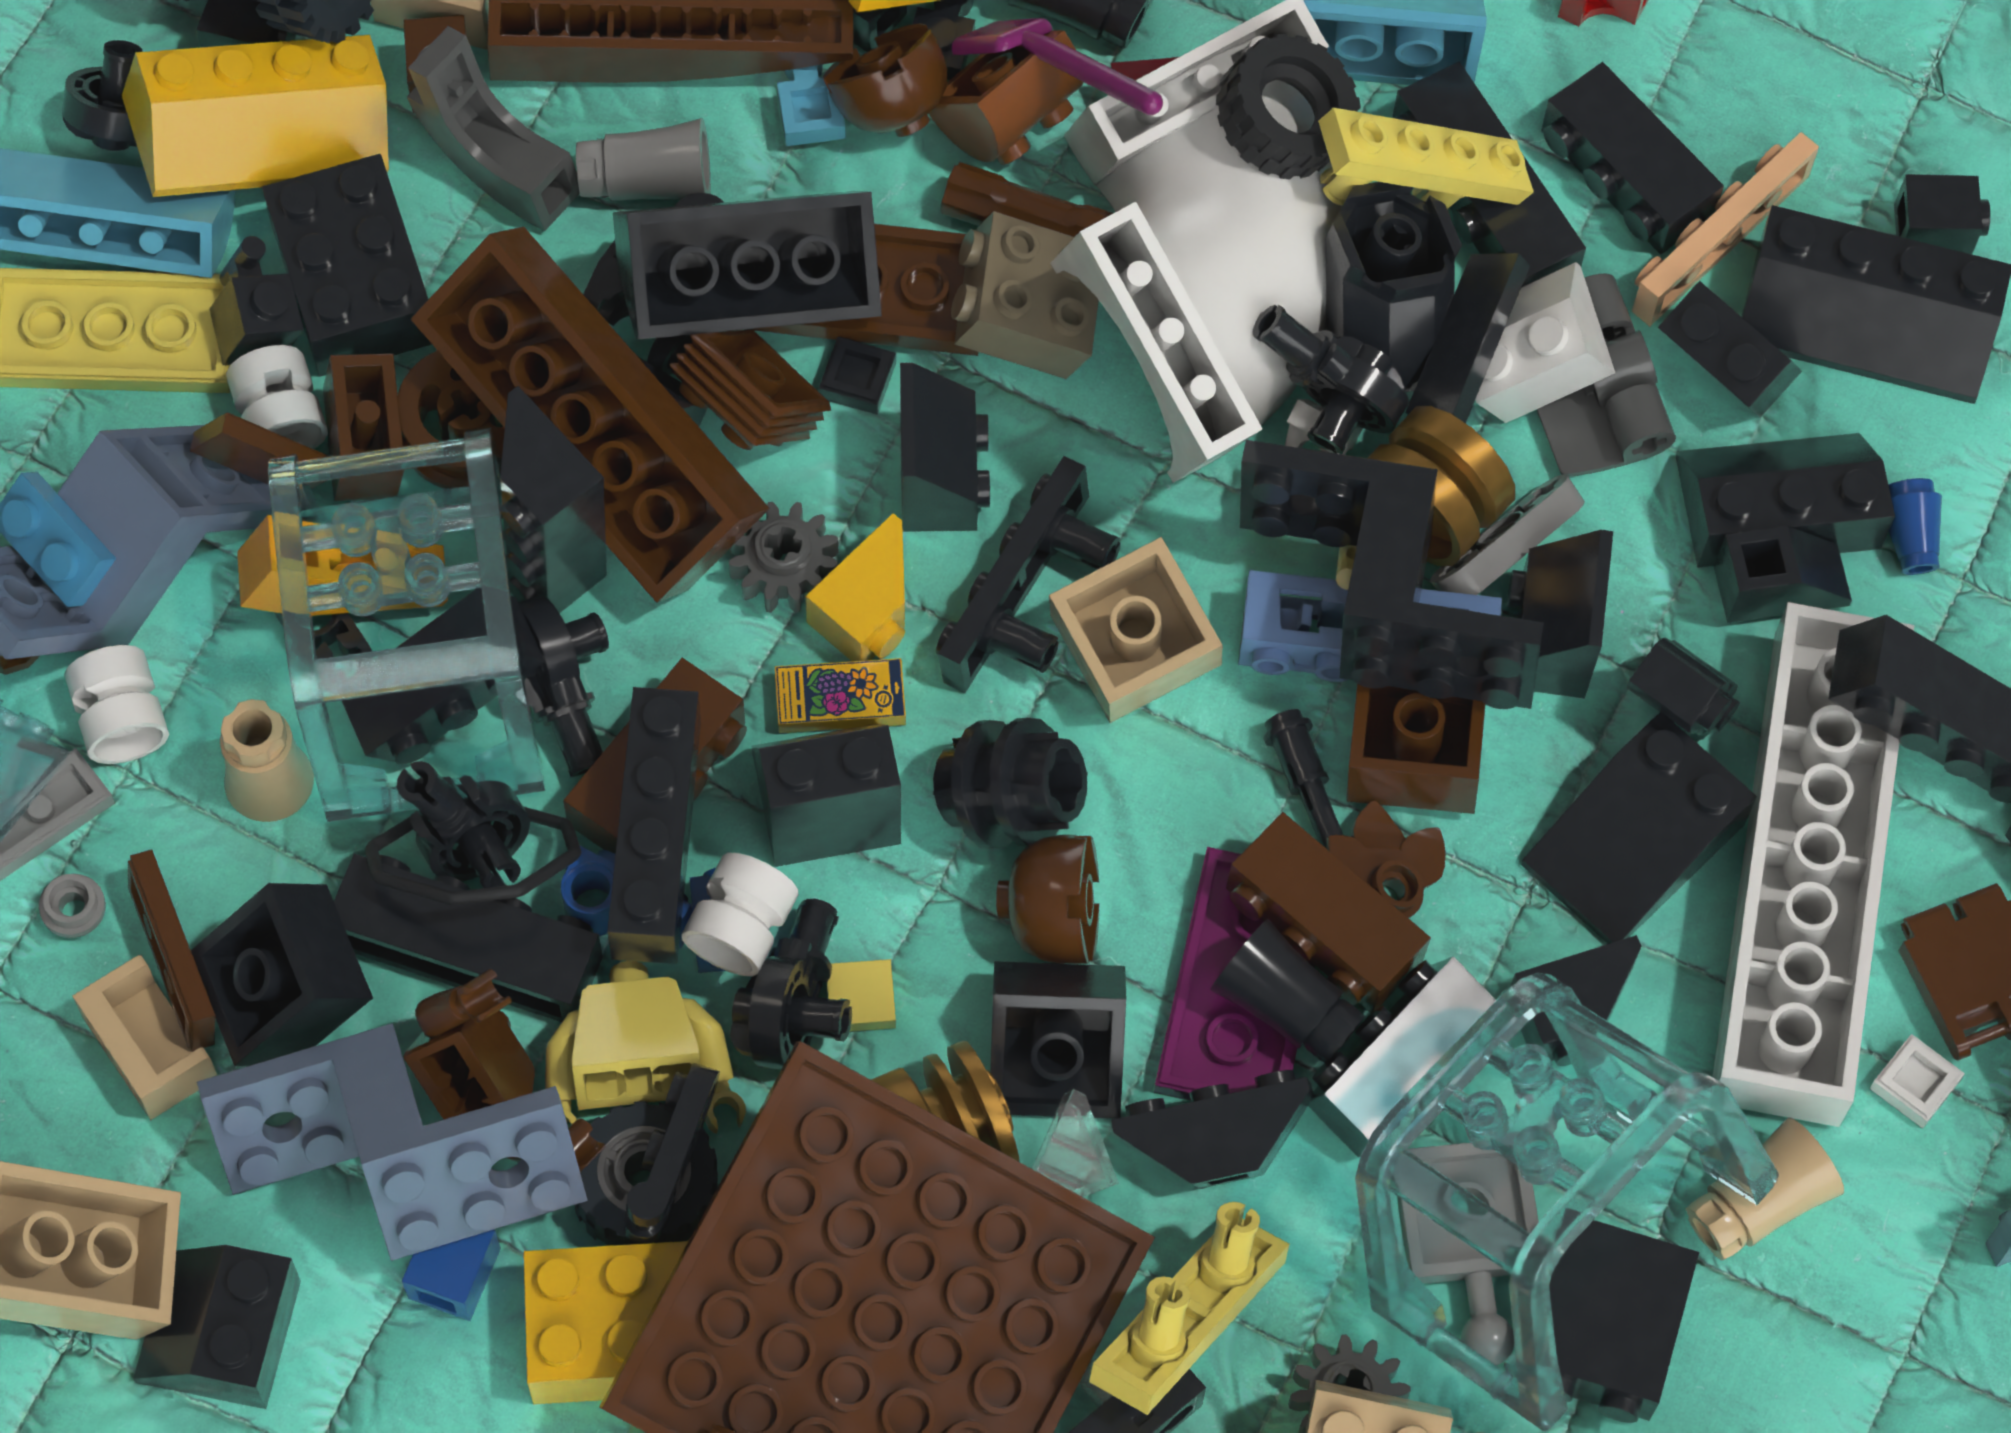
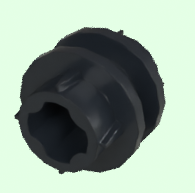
(1010, 782)

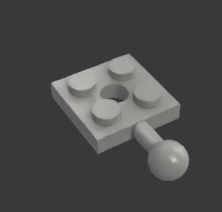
(1442, 1257)

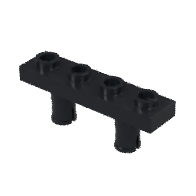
(1024, 552)

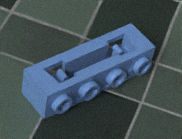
(1277, 626)

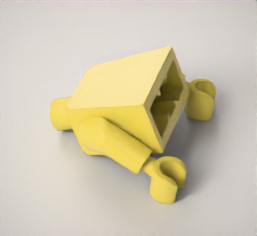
(633, 1042)

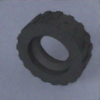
(1251, 125)

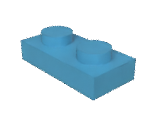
(53, 539)

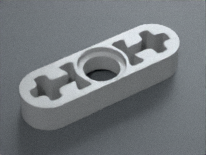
(1511, 537)

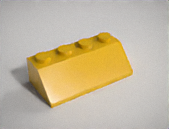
(254, 112)

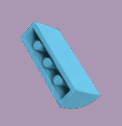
(108, 215)

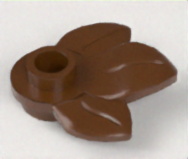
(1387, 858)

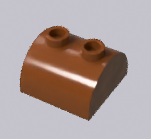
(1003, 98)

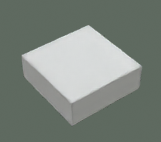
(1917, 1081)

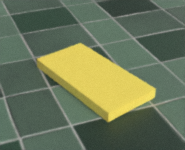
(109, 331)

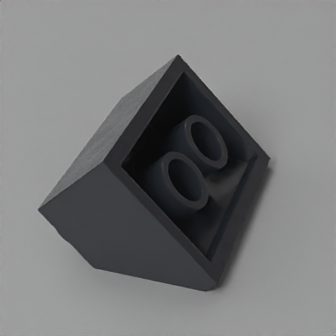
(1814, 484)

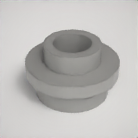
(66, 889)

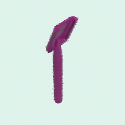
(1030, 34)

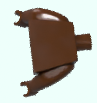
(474, 1059)

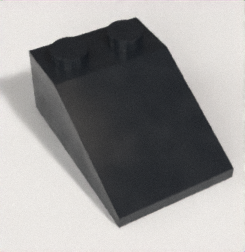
(1640, 830)

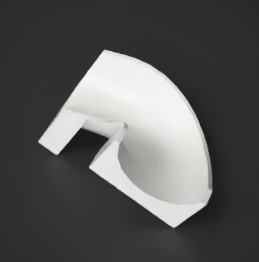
(1203, 242)

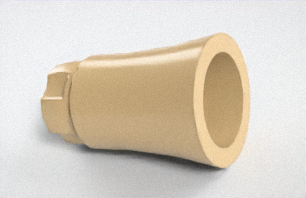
(264, 766)
(1805, 1181)

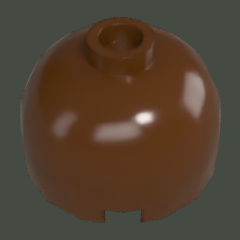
(891, 83)
(1053, 899)

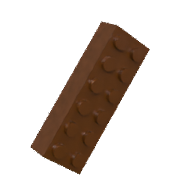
(667, 488)

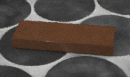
(171, 951)

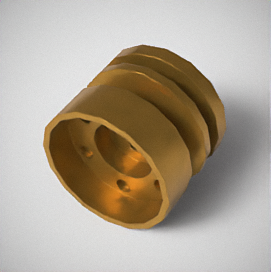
(965, 1099)

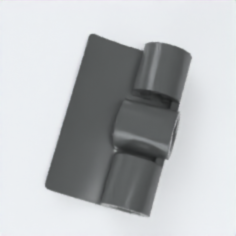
(1618, 416)

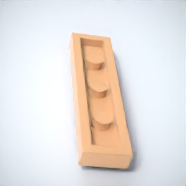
(1737, 214)

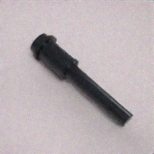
(1303, 769)

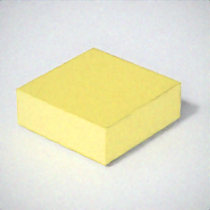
(869, 991)

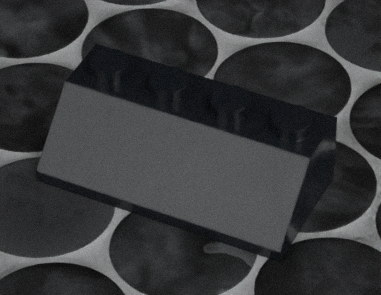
(748, 264)
(1876, 303)
(549, 509)

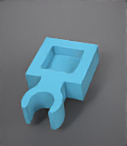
(808, 108)

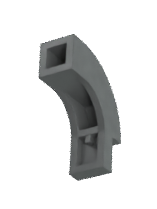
(485, 138)

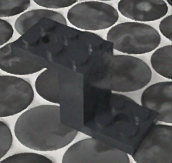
(1385, 629)

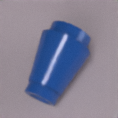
(1916, 525)

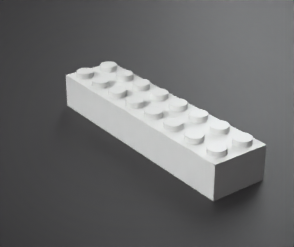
(1806, 887)

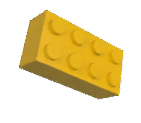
(587, 1313)

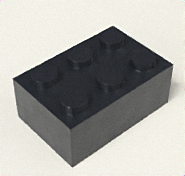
(348, 260)

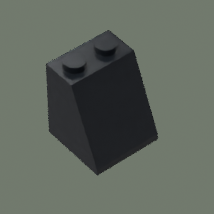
(829, 793)

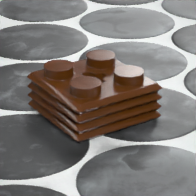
(748, 388)

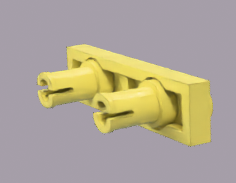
(1420, 156)
(1190, 1309)

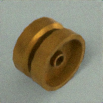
(1470, 483)

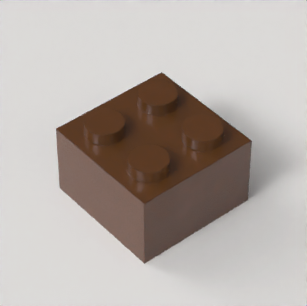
(1415, 750)

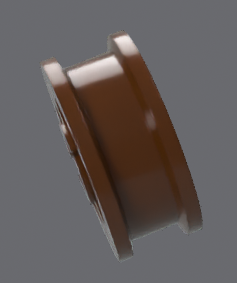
(437, 386)

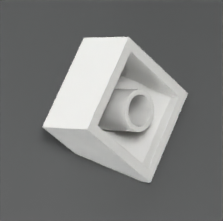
(1546, 347)

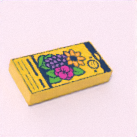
(839, 695)

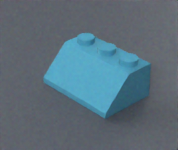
(1401, 37)

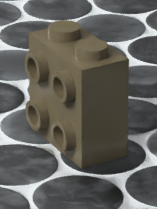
(1017, 303)

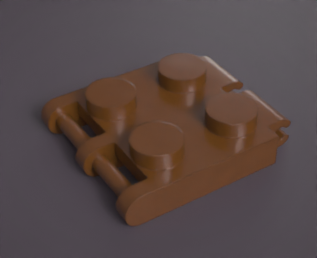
(1963, 967)

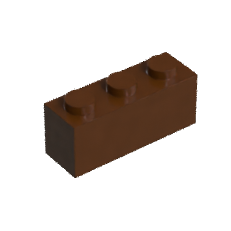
(596, 798)
(1326, 913)

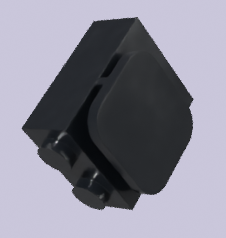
(1618, 1317)

